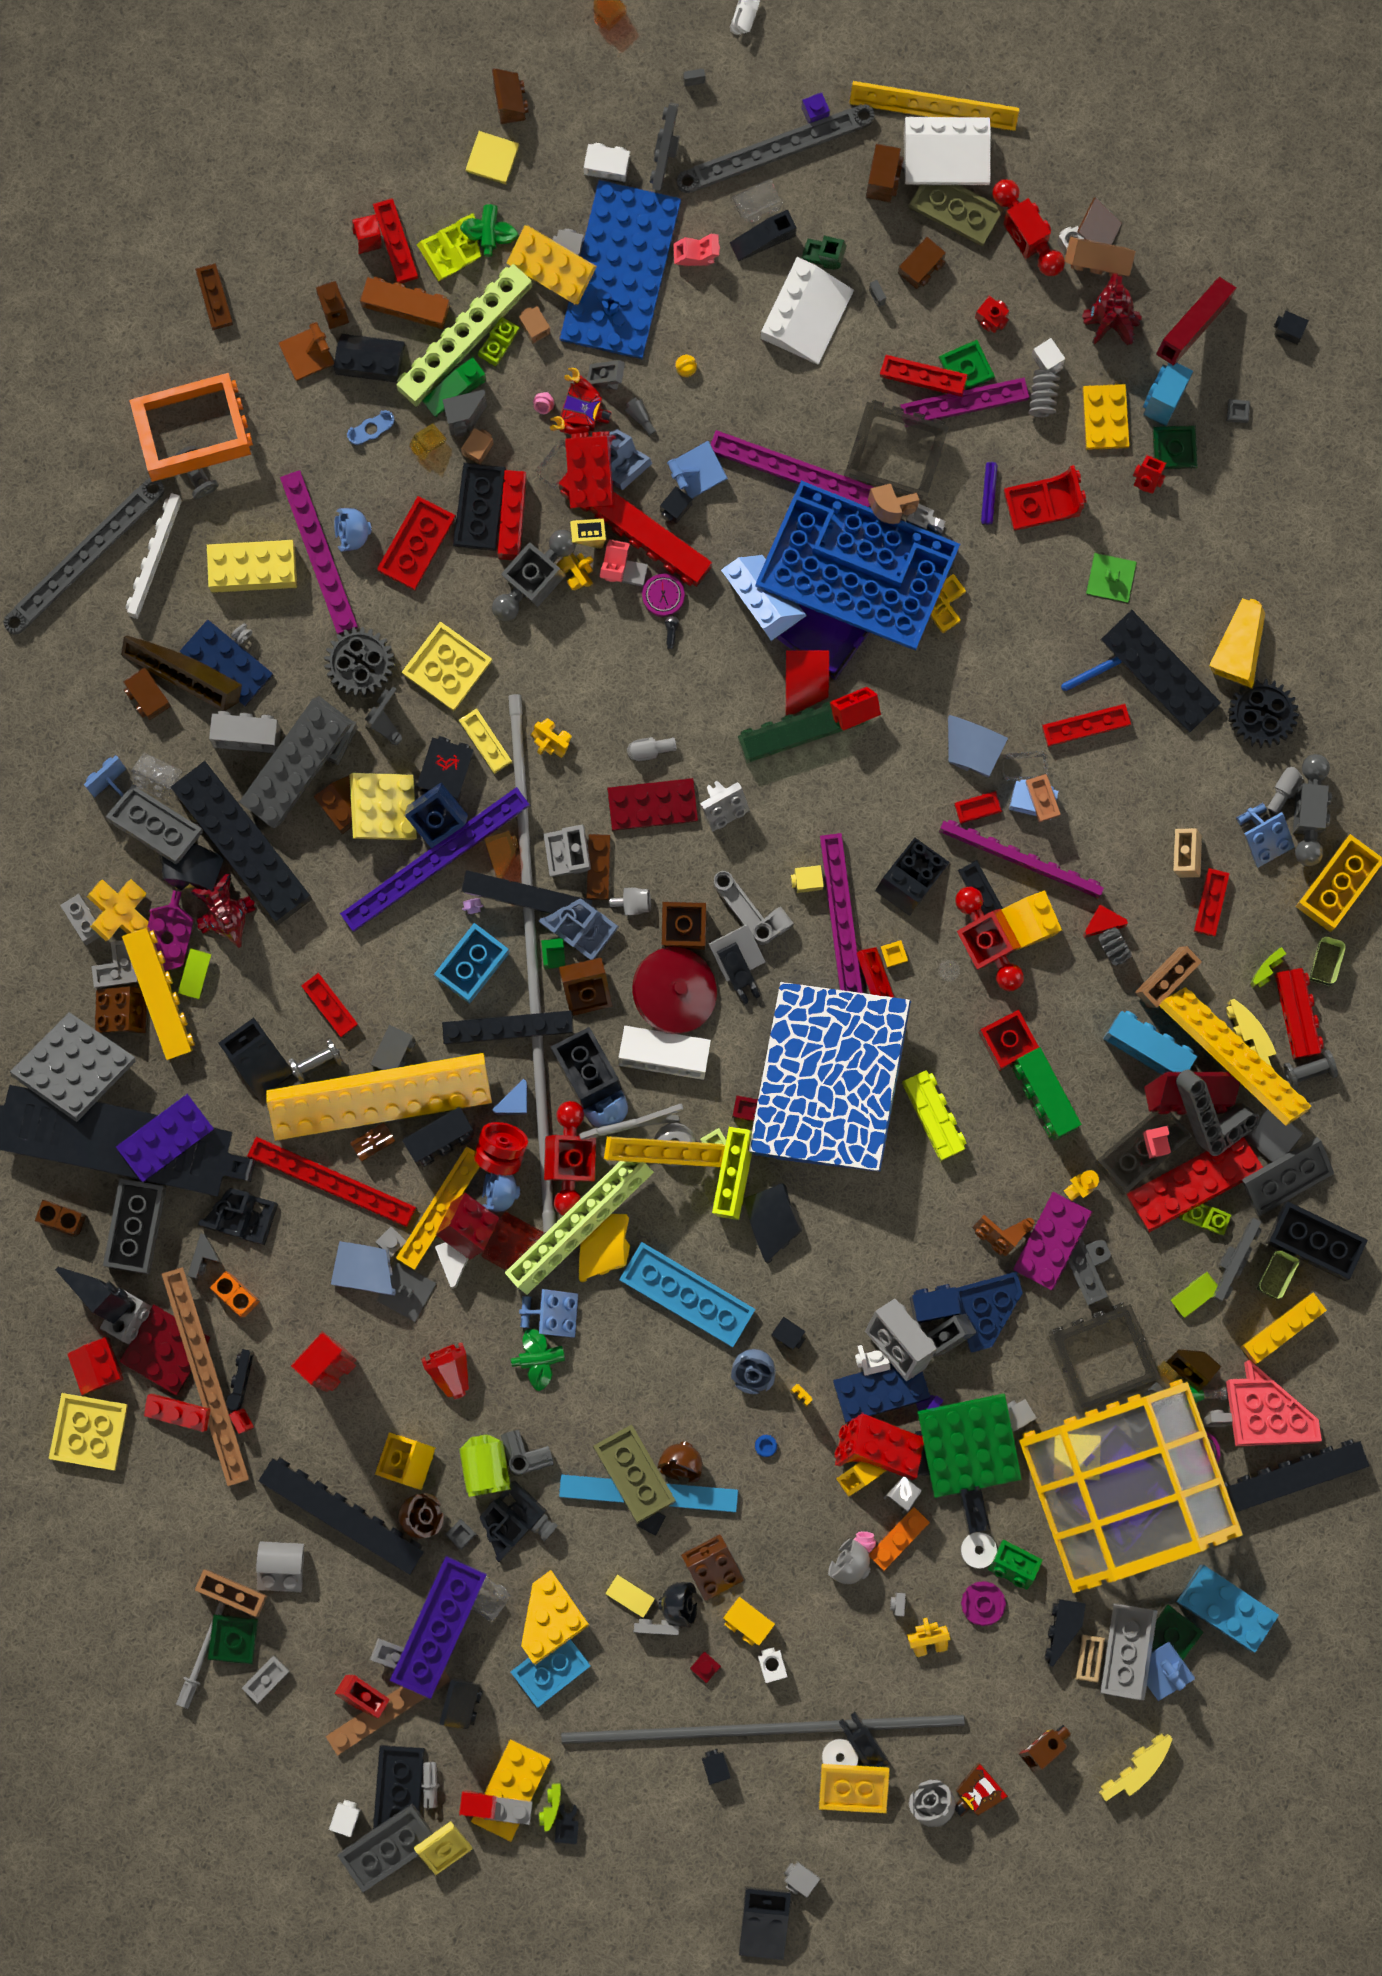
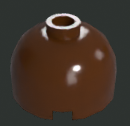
(681, 1461)
(421, 1515)

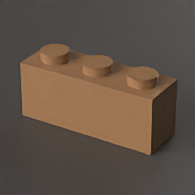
(1099, 257)
(1168, 977)
(231, 1592)

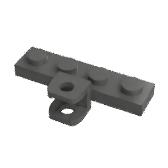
(666, 146)
(1235, 1260)
(1083, 1266)

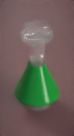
(1209, 1394)

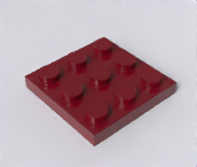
(159, 1351)

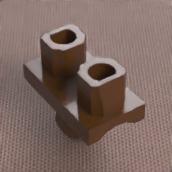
(372, 1142)

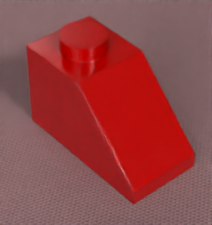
(362, 1696)

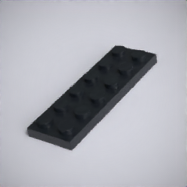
(1160, 671)

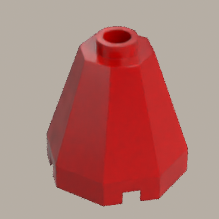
(449, 1370)

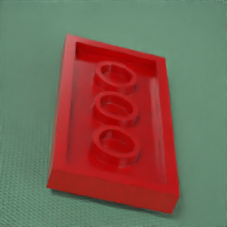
(416, 543)

